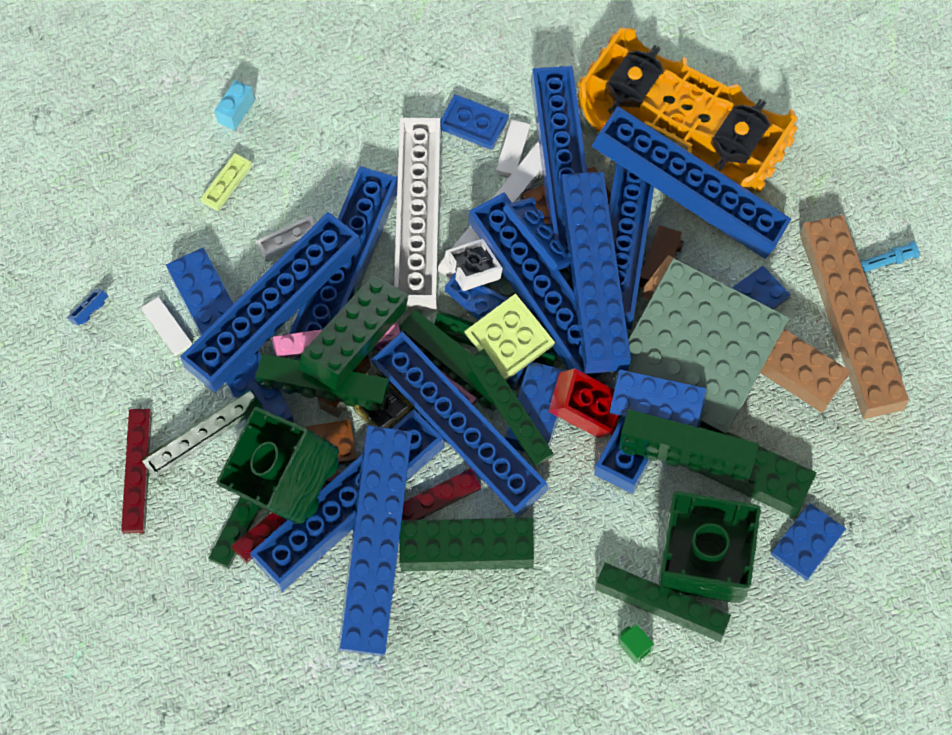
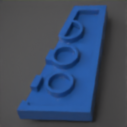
(532, 226)
(477, 301)

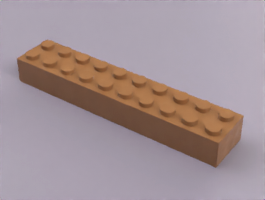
(853, 317)
(791, 363)

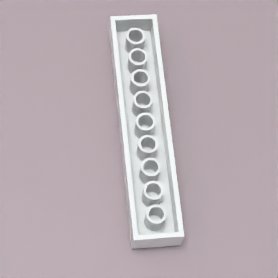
(418, 211)

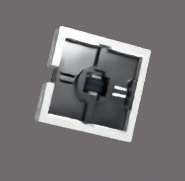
(473, 264)

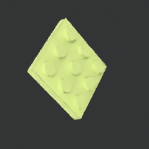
(510, 336)

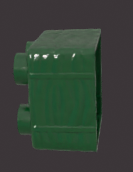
(279, 466)
(709, 547)

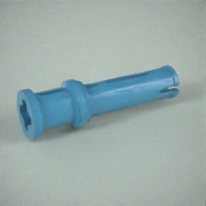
(896, 255)

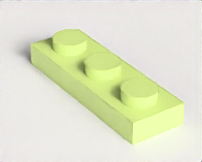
(226, 182)

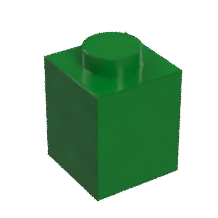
(635, 643)

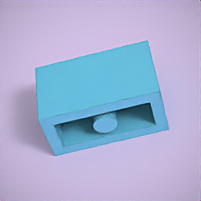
(234, 105)

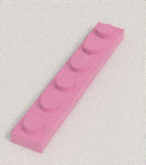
(294, 344)

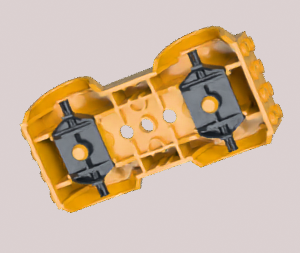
(738, 139)

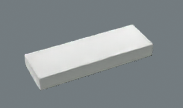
(513, 147)
(284, 238)
(166, 326)

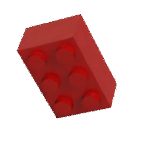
(584, 403)

